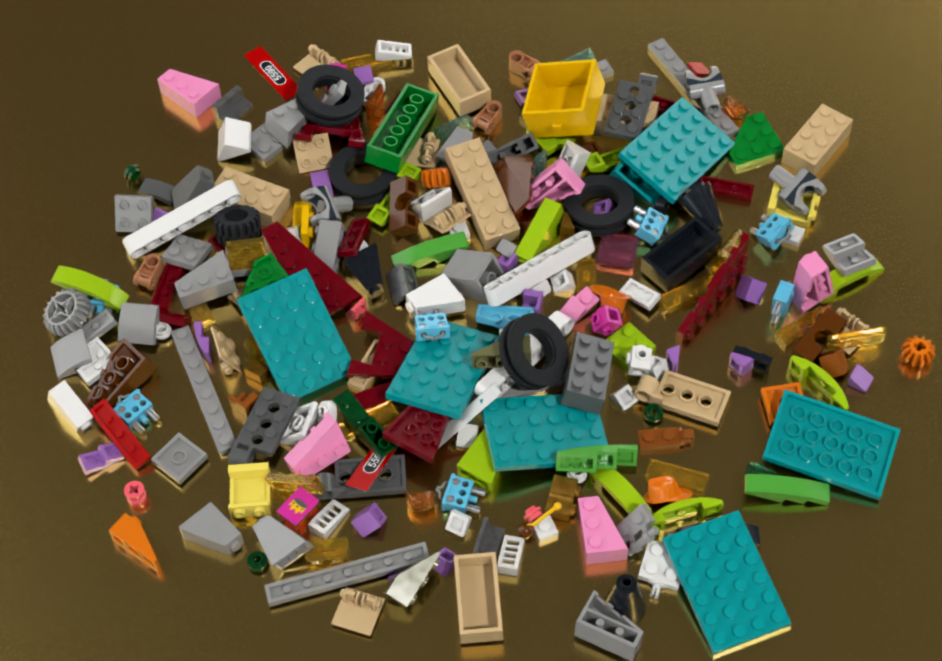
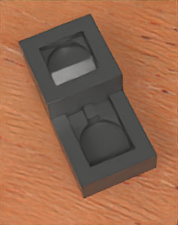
(157, 189)

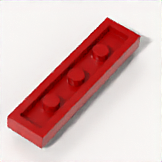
(120, 434)

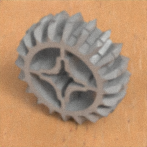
(66, 312)

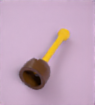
(527, 528)

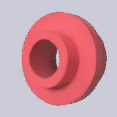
(533, 513)

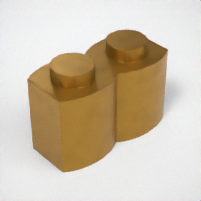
(563, 491)

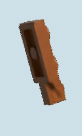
(664, 438)

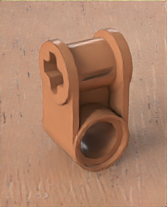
(521, 64)
(488, 117)
(148, 274)

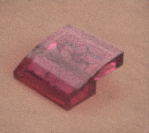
(618, 250)

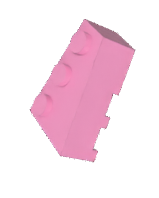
(189, 91)
(555, 183)
(811, 282)
(318, 449)
(599, 534)

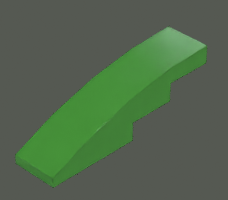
(432, 250)
(596, 457)
(787, 488)

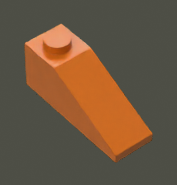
(131, 536)

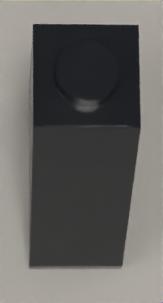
(366, 271)

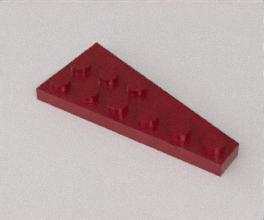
(417, 432)

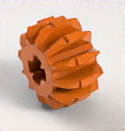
(436, 177)
(918, 351)

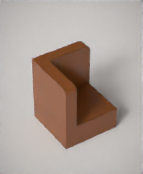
(834, 362)
(243, 403)

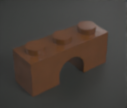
(402, 193)
(825, 324)

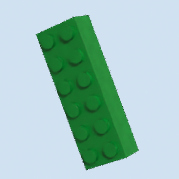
(401, 128)

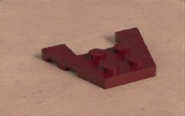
(351, 130)
(389, 353)

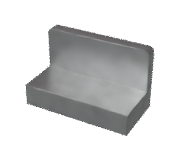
(232, 105)
(401, 282)
(489, 538)

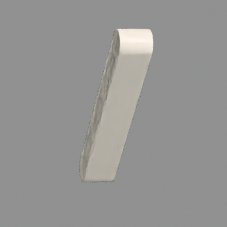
(181, 219)
(539, 268)
(500, 376)

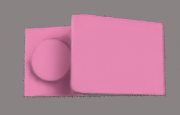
(580, 304)

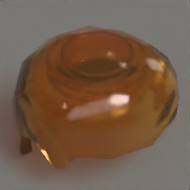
(735, 109)
(421, 501)

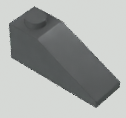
(521, 146)

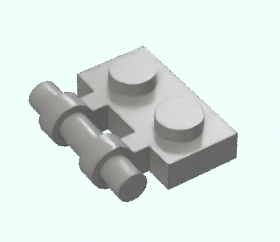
(635, 524)

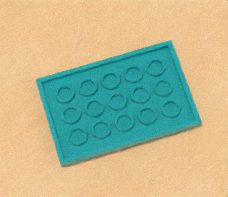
(676, 150)
(296, 335)
(440, 372)
(533, 428)
(831, 444)
(726, 582)

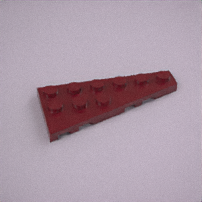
(295, 257)
(722, 280)

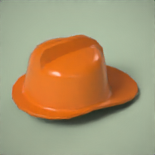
(610, 296)
(665, 489)

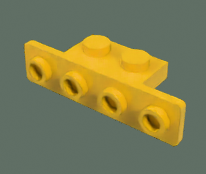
(301, 216)

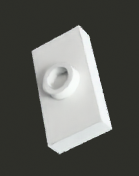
(641, 294)

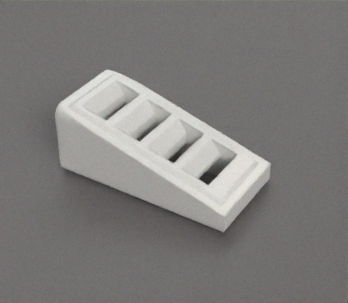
(387, 50)
(330, 527)
(510, 569)

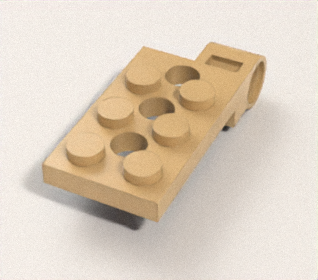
(650, 392)

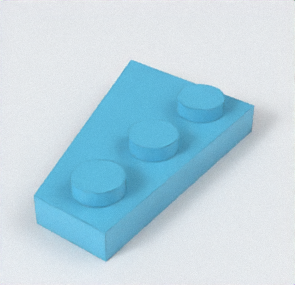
(500, 315)

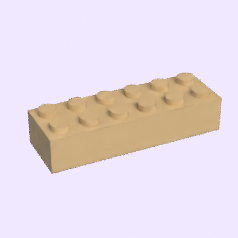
(482, 193)

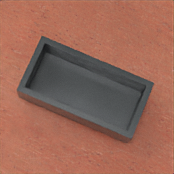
(587, 373)

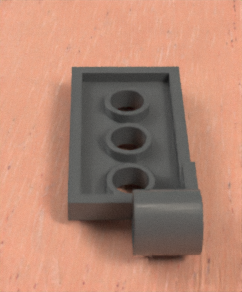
(647, 87)
(244, 448)
(338, 490)

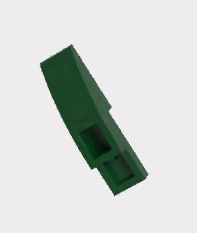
(363, 425)

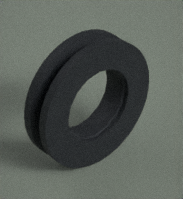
(329, 114)
(361, 194)
(607, 223)
(514, 358)

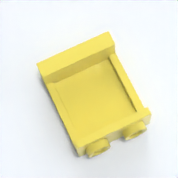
(781, 209)
(249, 490)

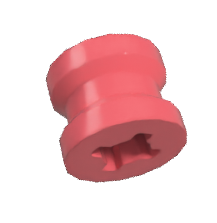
(135, 498)

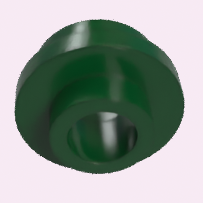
(132, 172)
(653, 408)
(257, 566)

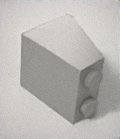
(472, 271)

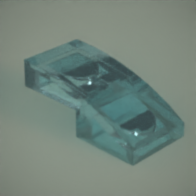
(540, 163)

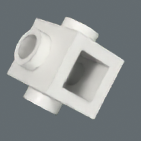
(640, 360)

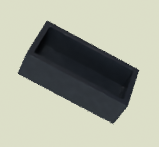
(680, 254)

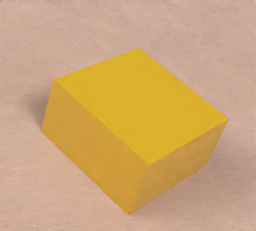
(563, 98)

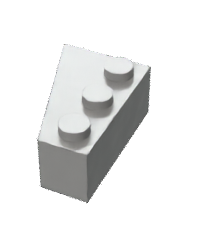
(285, 122)
(328, 242)
(206, 282)
(608, 629)

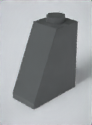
(192, 186)

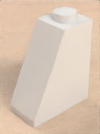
(433, 295)
(70, 406)

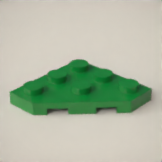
(755, 142)
(264, 272)

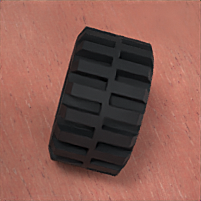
(237, 223)

